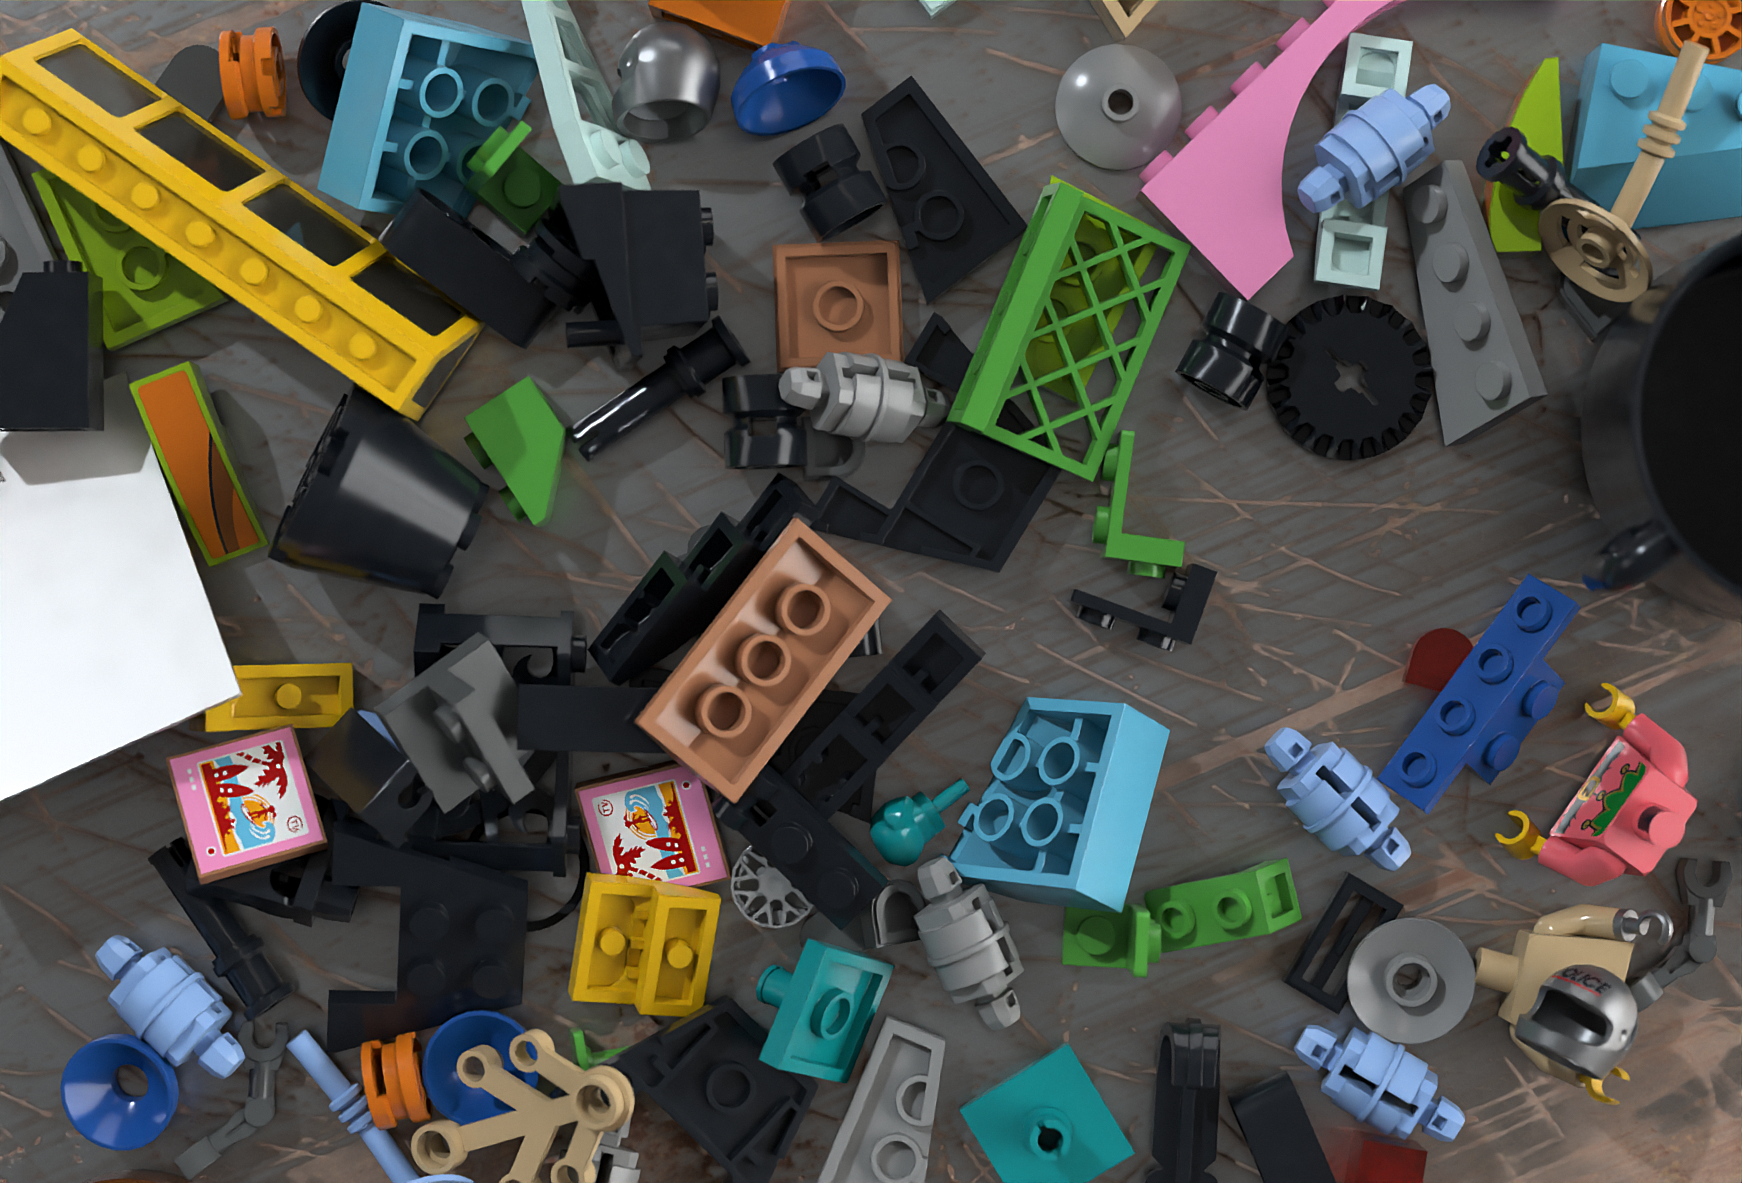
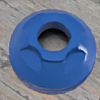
(786, 88)
(440, 1059)
(102, 1108)

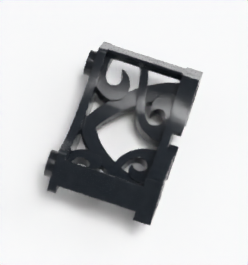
(432, 642)

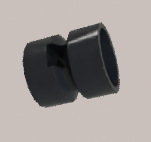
(839, 203)
(1233, 350)
(759, 399)

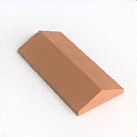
(763, 661)

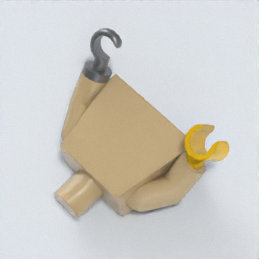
(1559, 940)

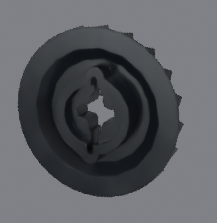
(1346, 422)

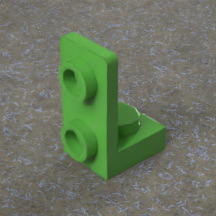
(511, 180)
(1225, 907)
(1111, 938)

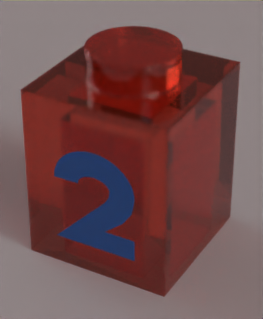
(1384, 1159)

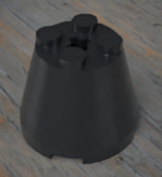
(379, 502)

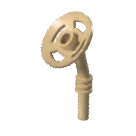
(1611, 232)

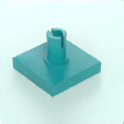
(822, 1009)
(1047, 1124)

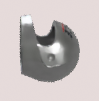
(666, 65)
(1581, 1020)

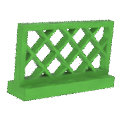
(1019, 310)

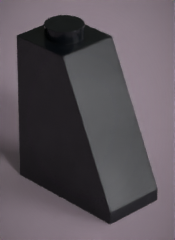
(53, 352)

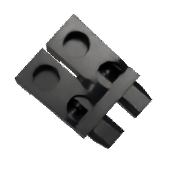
(293, 887)

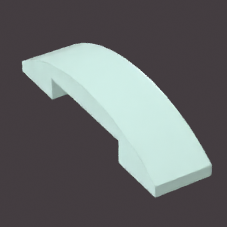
(1351, 238)

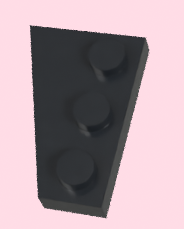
(938, 190)

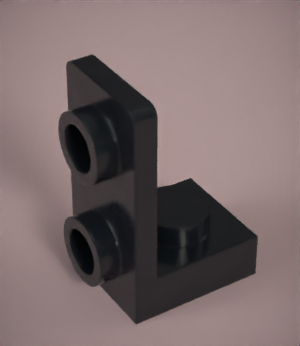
(1184, 597)

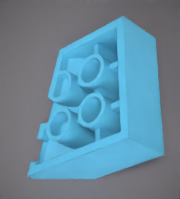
(419, 107)
(1609, 116)
(1064, 805)

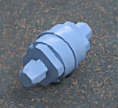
(1374, 148)
(1338, 799)
(170, 1006)
(1379, 1083)

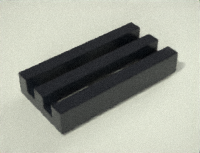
(1320, 930)

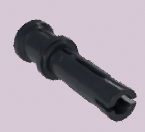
(1524, 169)
(685, 372)
(237, 954)

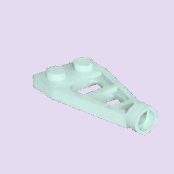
(567, 66)

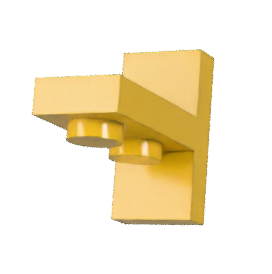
(282, 696)

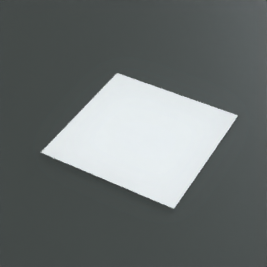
(96, 600)

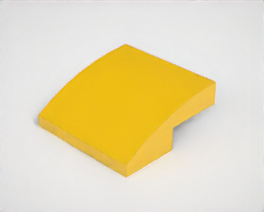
(643, 944)

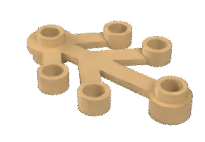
(535, 1114)

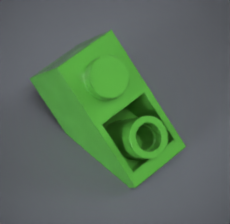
(526, 446)

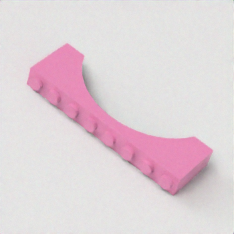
(1228, 179)

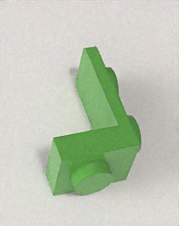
(1144, 554)

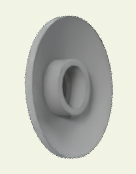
(1113, 139)
(1419, 1009)

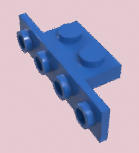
(1487, 701)

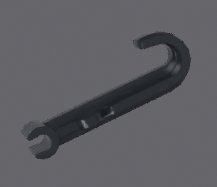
(1186, 1102)

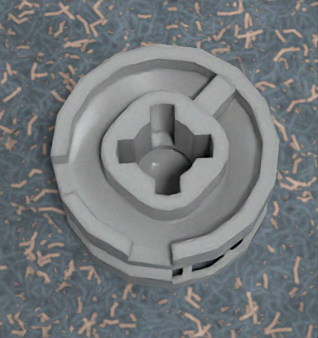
(765, 893)

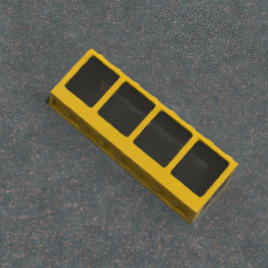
(233, 219)

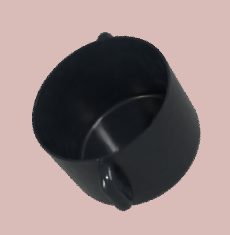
(1669, 437)

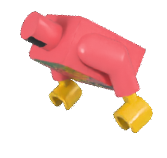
(1625, 809)

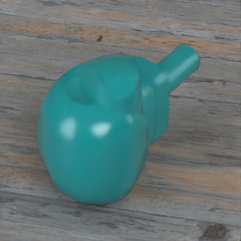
(908, 823)

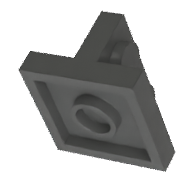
(460, 726)

